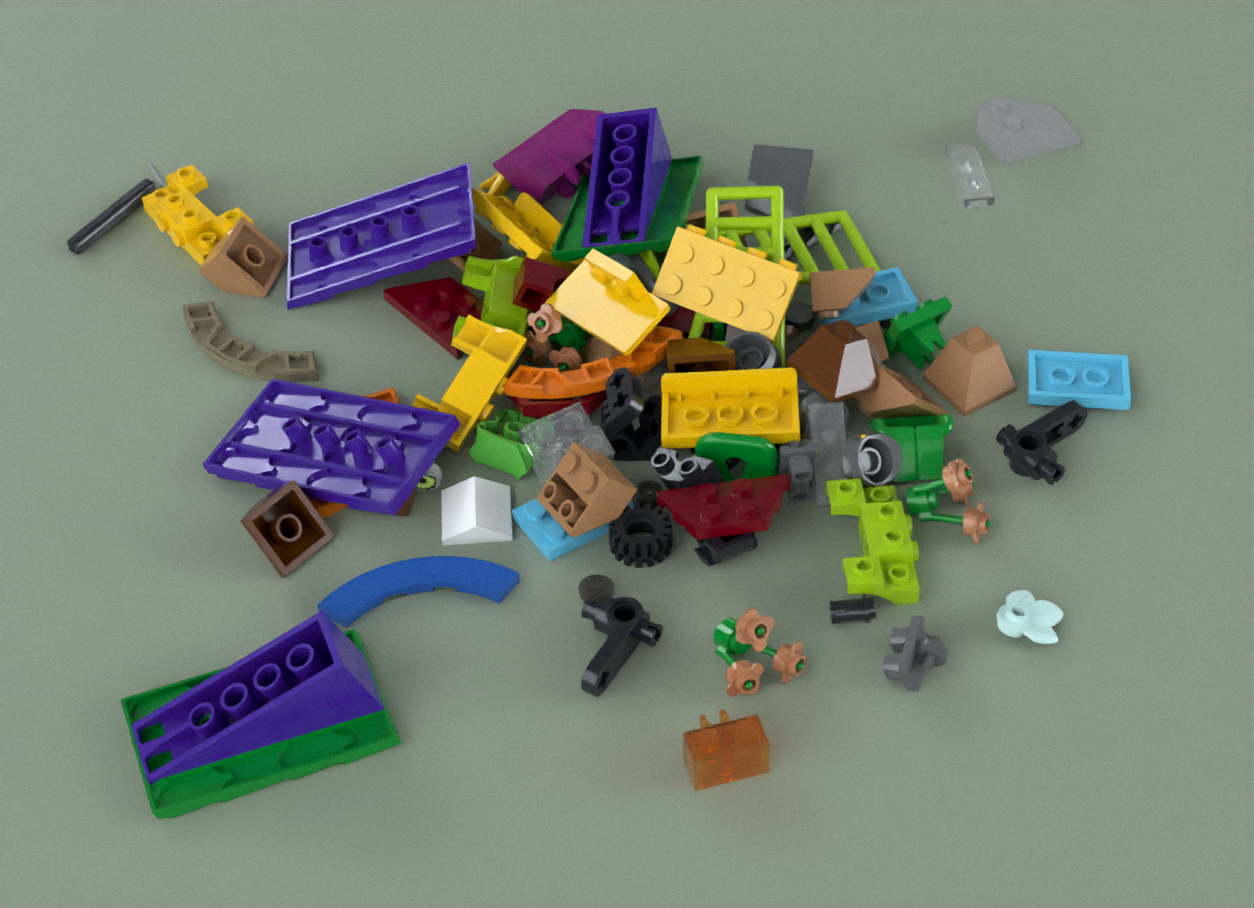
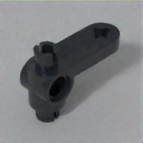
(1030, 447)
(625, 627)

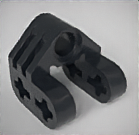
(621, 408)

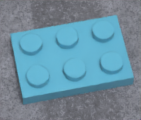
(881, 300)
(1084, 377)
(548, 533)

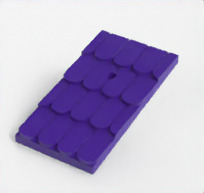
(380, 236)
(333, 446)

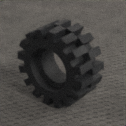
(641, 549)

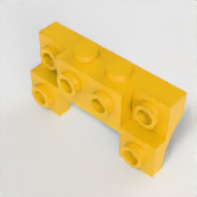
(186, 217)
(480, 379)

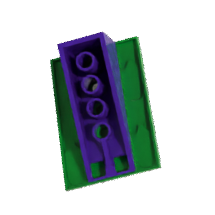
(632, 191)
(261, 720)

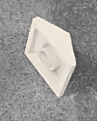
(476, 512)

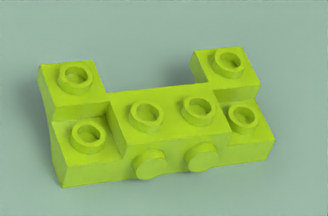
(497, 281)
(885, 540)

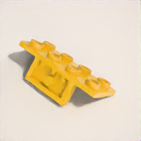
(609, 302)

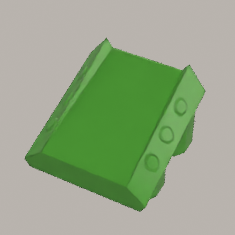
(501, 445)

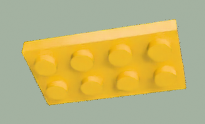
(527, 225)
(727, 282)
(729, 402)

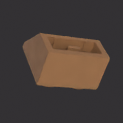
(585, 491)

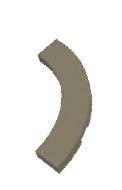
(241, 356)

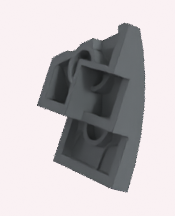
(782, 168)

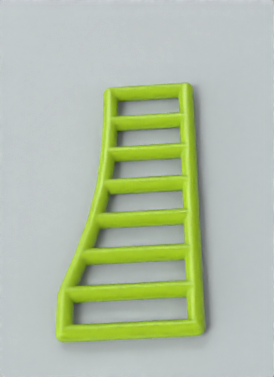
(818, 223)
(774, 253)

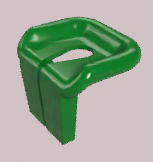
(919, 442)
(756, 452)

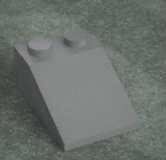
(1022, 129)

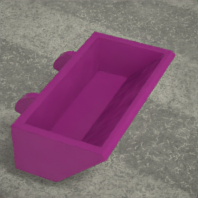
(553, 156)

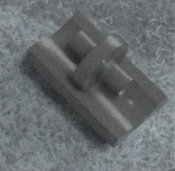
(800, 463)
(917, 654)

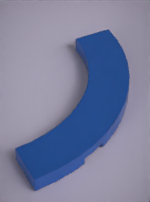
(417, 576)

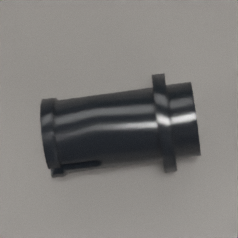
(856, 609)

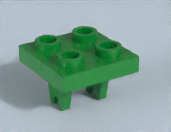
(918, 331)

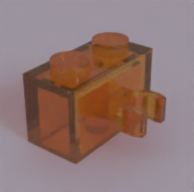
(725, 751)

